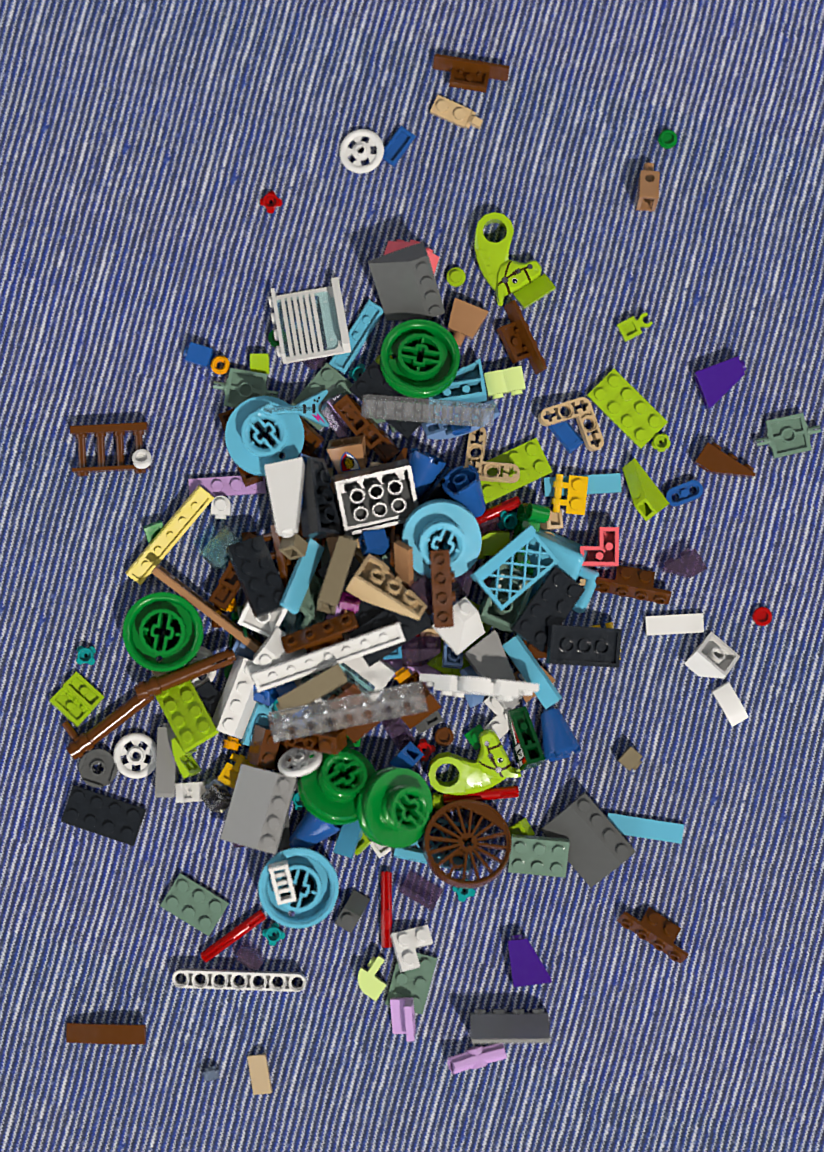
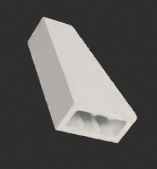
(285, 490)

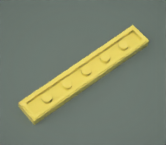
(169, 535)

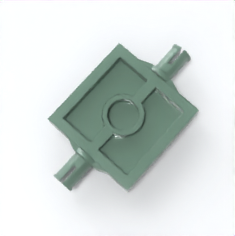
(243, 386)
(788, 435)
(310, 602)

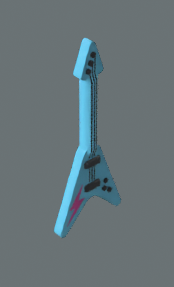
(307, 408)

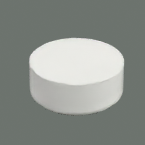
(141, 458)

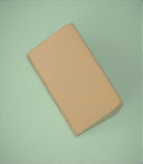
(259, 1074)

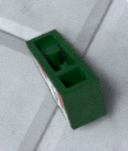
(524, 739)

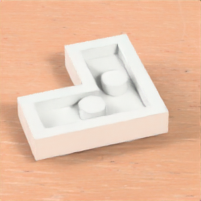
(500, 722)
(405, 946)

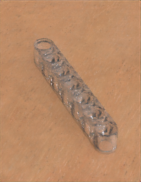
(427, 410)

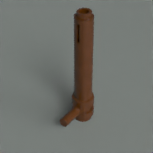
(157, 685)
(87, 740)

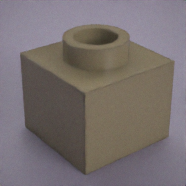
(293, 547)
(630, 759)

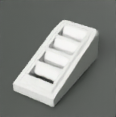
(279, 866)

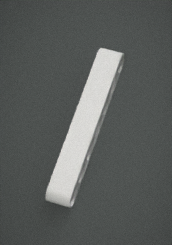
(230, 984)

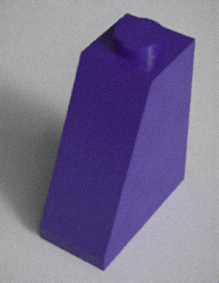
(719, 379)
(525, 963)

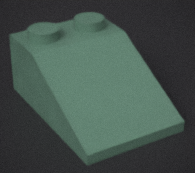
(506, 618)

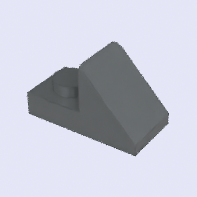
(352, 911)

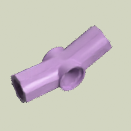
(476, 1057)

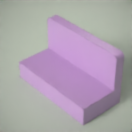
(403, 1017)

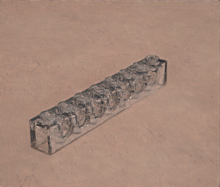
(347, 711)

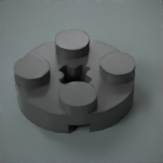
(88, 772)

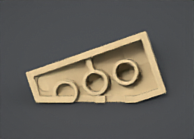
(379, 587)

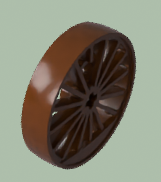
(484, 811)

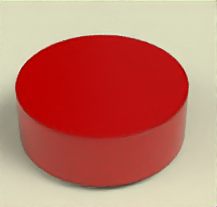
(762, 616)

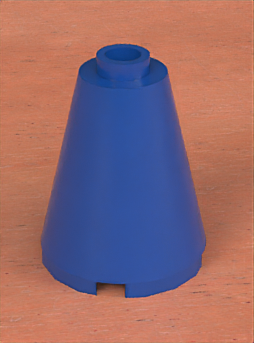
(424, 469)
(465, 488)
(557, 736)
(312, 831)

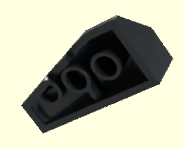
(319, 507)

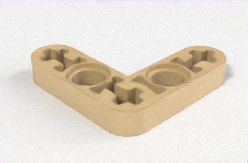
(580, 415)
(483, 466)

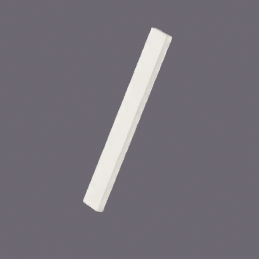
(328, 657)

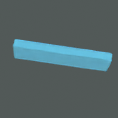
(358, 335)
(596, 484)
(301, 577)
(531, 671)
(647, 828)

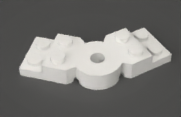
(459, 685)

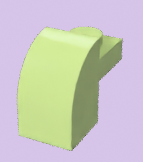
(368, 981)

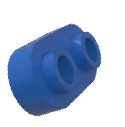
(683, 493)

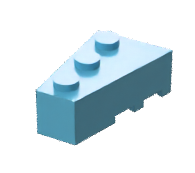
(467, 385)

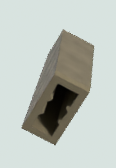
(336, 575)
(313, 689)

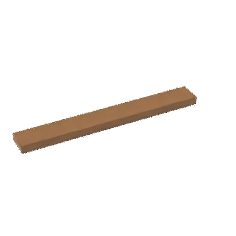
(205, 607)

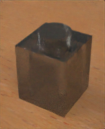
(217, 798)

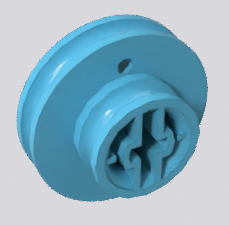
(243, 449)
(429, 524)
(323, 895)

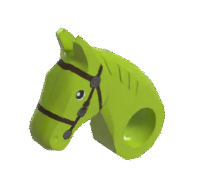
(502, 274)
(474, 775)

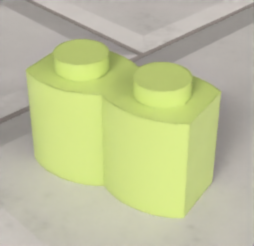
(505, 381)

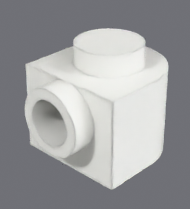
(221, 507)

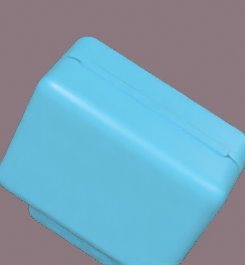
(569, 562)

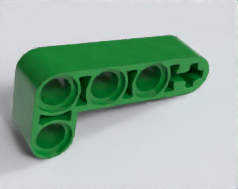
(528, 515)

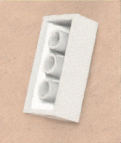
(236, 699)

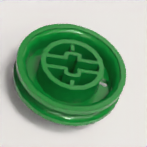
(424, 358)
(140, 626)
(334, 786)
(394, 807)

